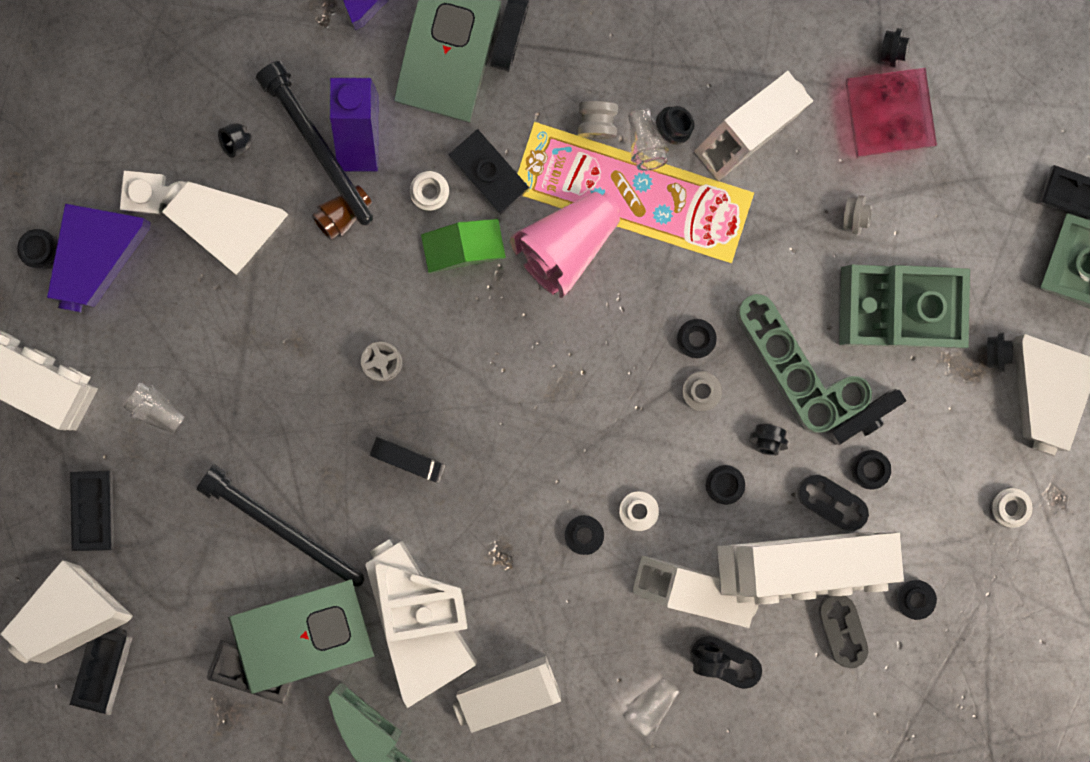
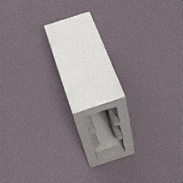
(753, 125)
(222, 222)
(1051, 392)
(689, 592)
(63, 616)
(507, 695)

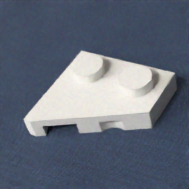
(418, 605)

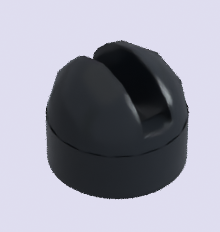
(234, 139)

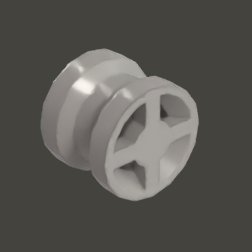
(598, 120)
(379, 360)

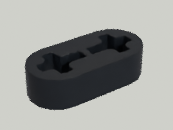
(509, 34)
(407, 460)
(837, 494)
(737, 655)

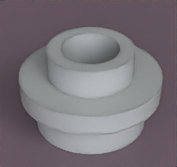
(857, 214)
(690, 397)

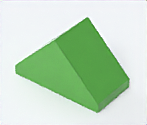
(463, 245)

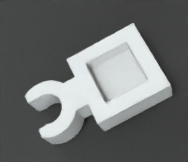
(144, 192)

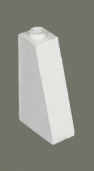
(424, 661)

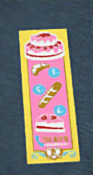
(654, 203)

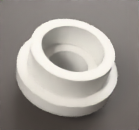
(429, 178)
(638, 498)
(1023, 512)

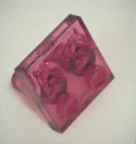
(891, 113)

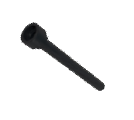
(275, 79)
(218, 485)

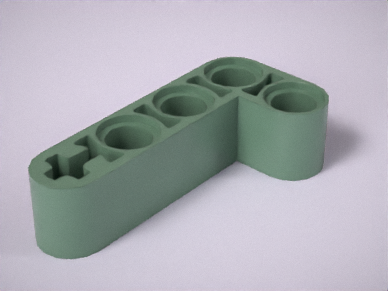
(795, 359)

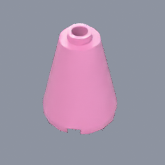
(567, 241)

